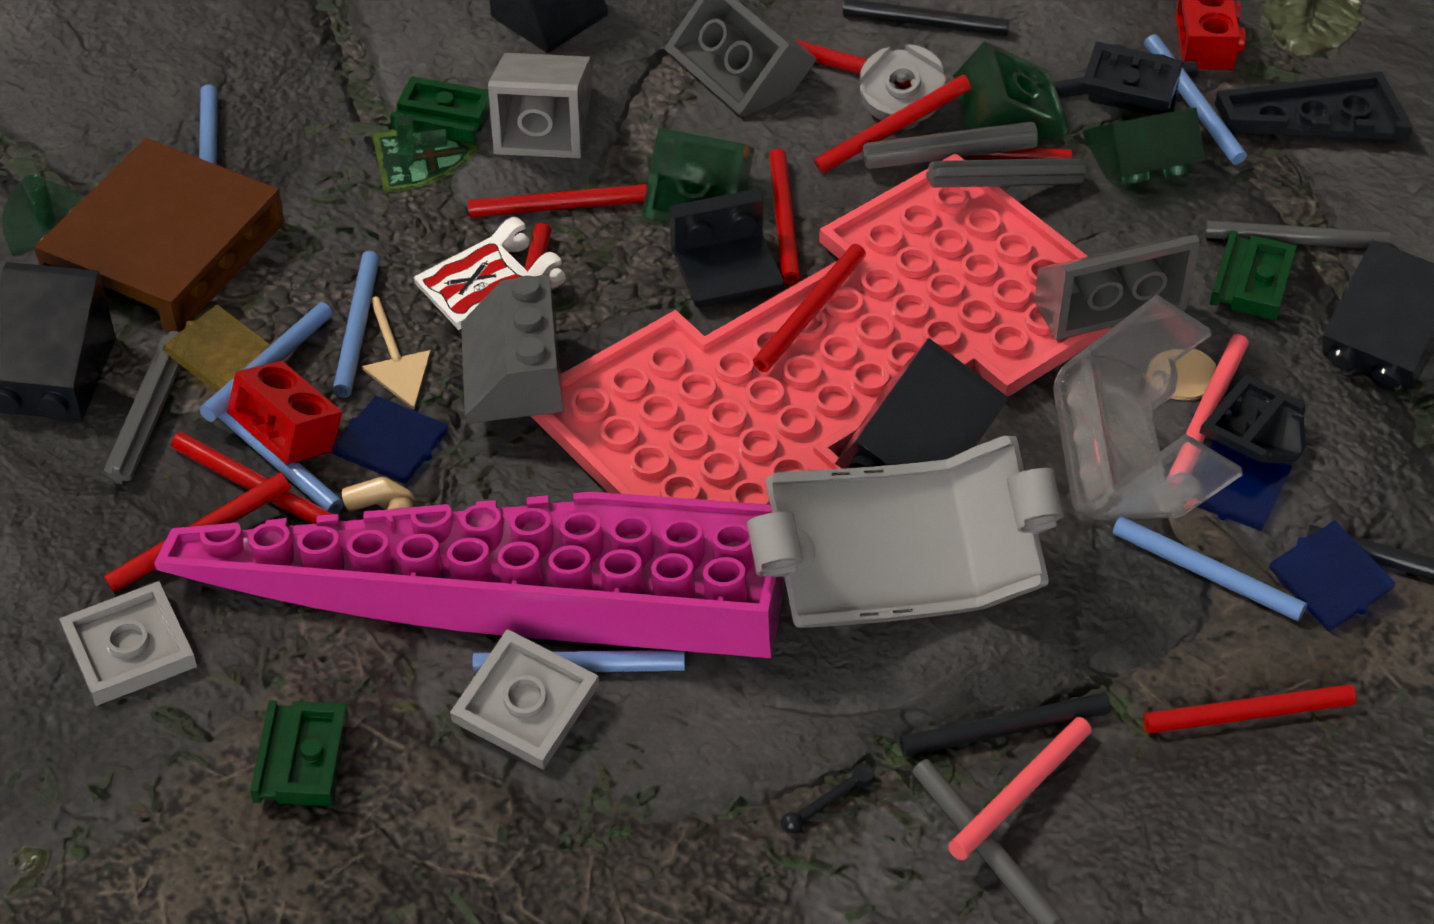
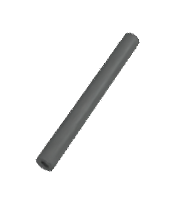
(1297, 234)
(990, 848)

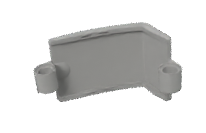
(907, 536)

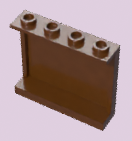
(166, 230)

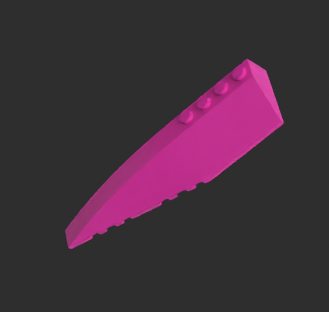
(558, 571)

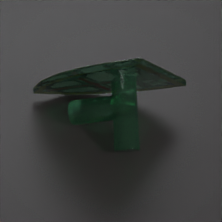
(419, 158)
(34, 211)

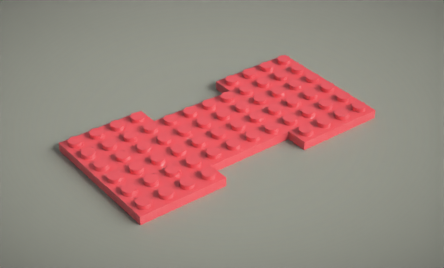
(704, 424)

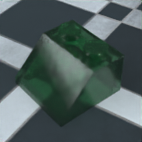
(1010, 92)
(1147, 144)
(693, 169)

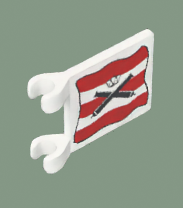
(470, 276)

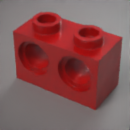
(1210, 32)
(284, 412)

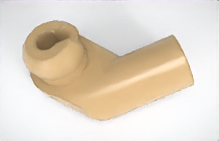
(377, 491)

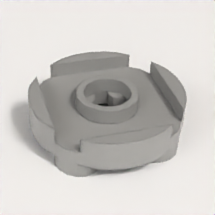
(886, 67)

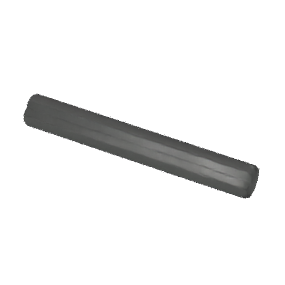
(943, 145)
(1005, 172)
(143, 415)

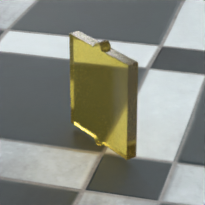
(215, 347)

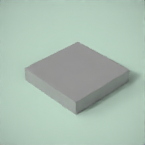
(128, 643)
(525, 699)

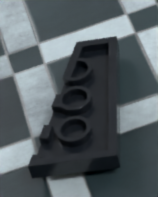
(1318, 107)

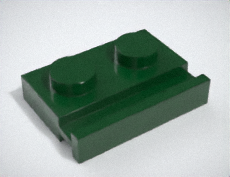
(444, 106)
(1253, 275)
(300, 753)

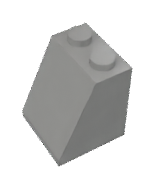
(540, 104)

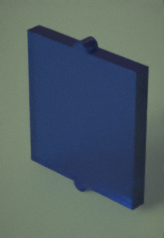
(390, 439)
(1251, 495)
(1332, 575)

